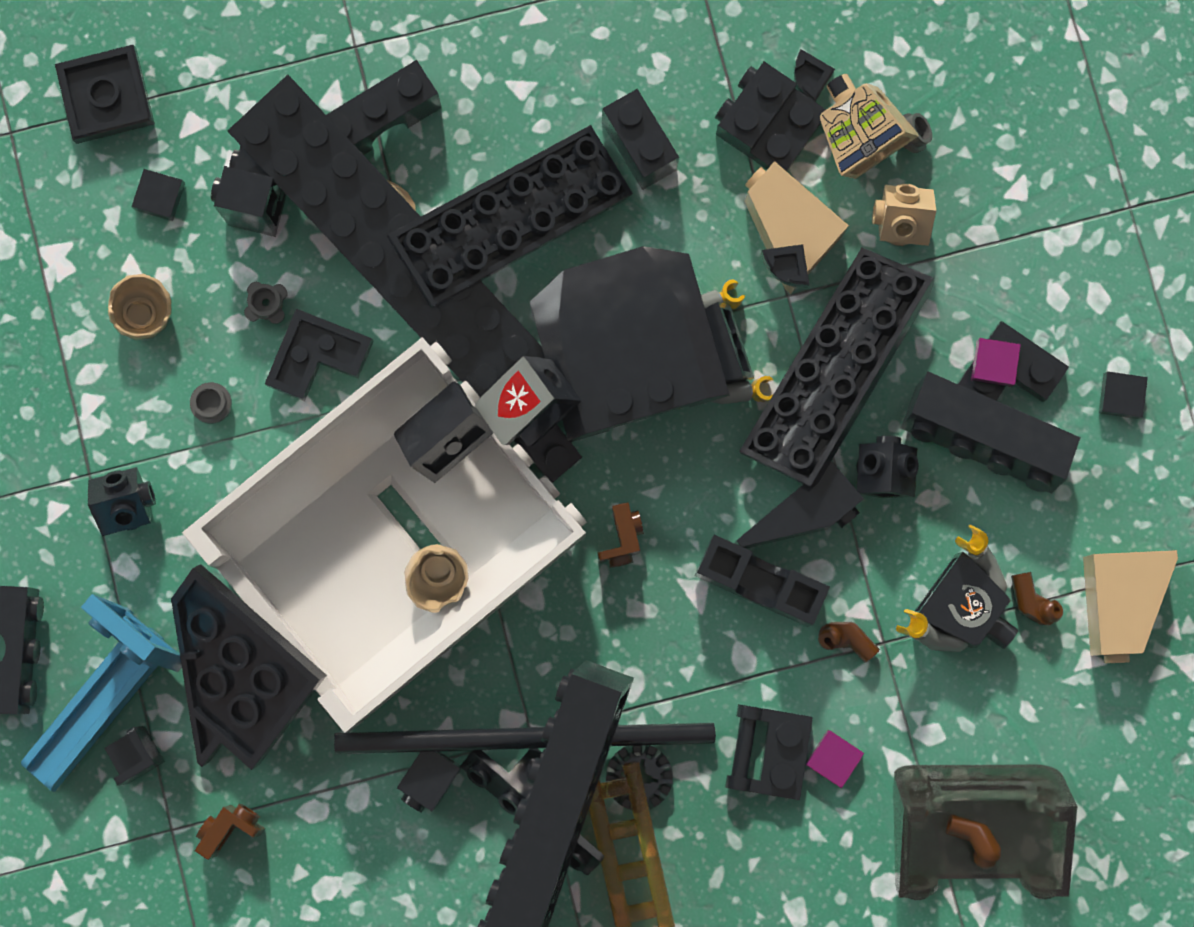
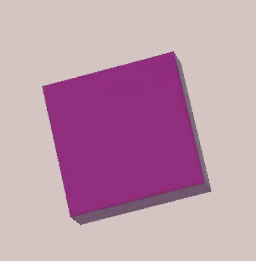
(995, 362)
(834, 758)

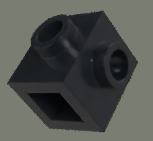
(887, 468)
(120, 501)

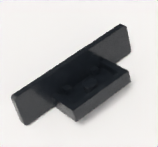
(512, 787)

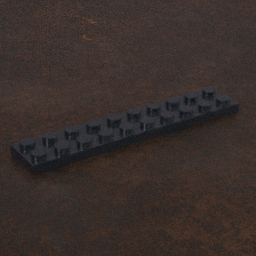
(356, 213)

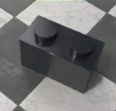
(639, 139)

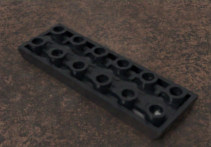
(509, 216)
(838, 367)

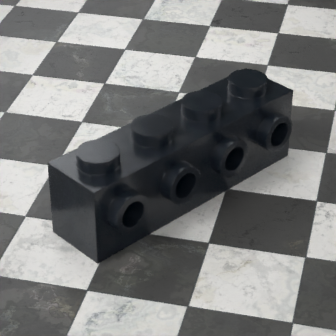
(990, 433)

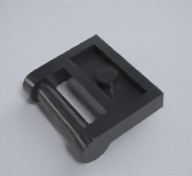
(782, 755)

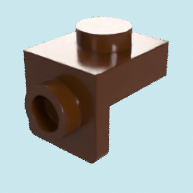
(628, 528)
(217, 831)

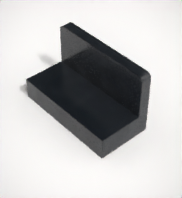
(442, 433)

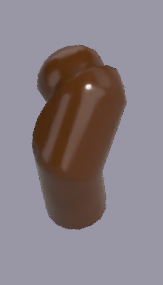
(1032, 604)
(847, 635)
(981, 838)

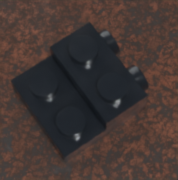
(769, 118)

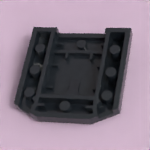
(629, 338)

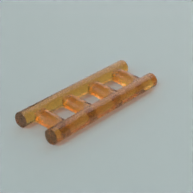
(648, 867)

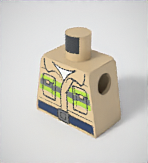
(862, 126)

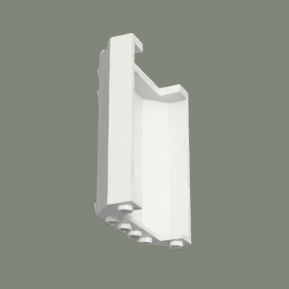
(329, 559)

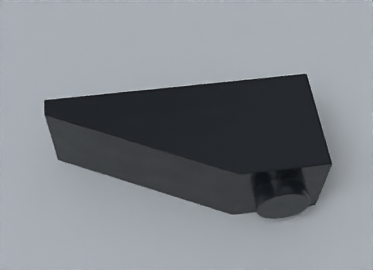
(807, 511)

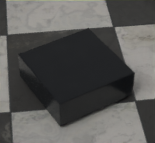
(158, 194)
(1123, 395)

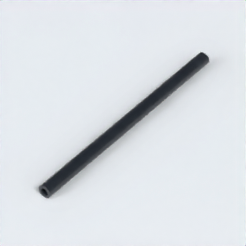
(511, 738)

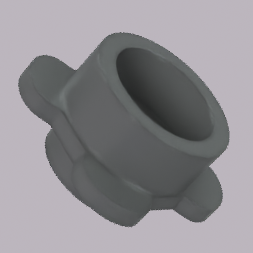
(257, 293)

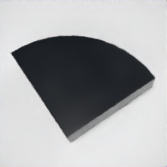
(811, 75)
(787, 265)

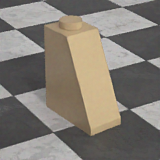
(791, 215)
(1124, 600)

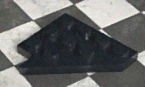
(236, 671)

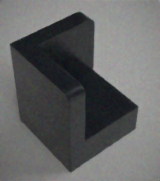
(134, 755)

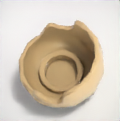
(139, 307)
(435, 577)

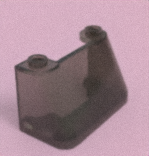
(1021, 805)

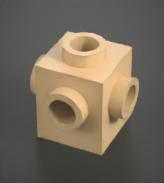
(905, 215)

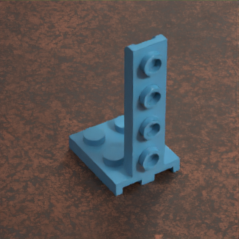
(103, 694)

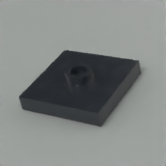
(104, 94)

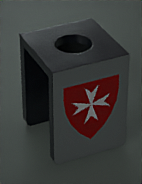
(527, 401)

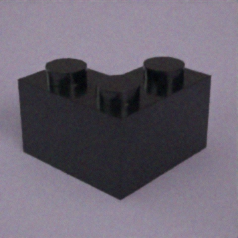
(248, 196)

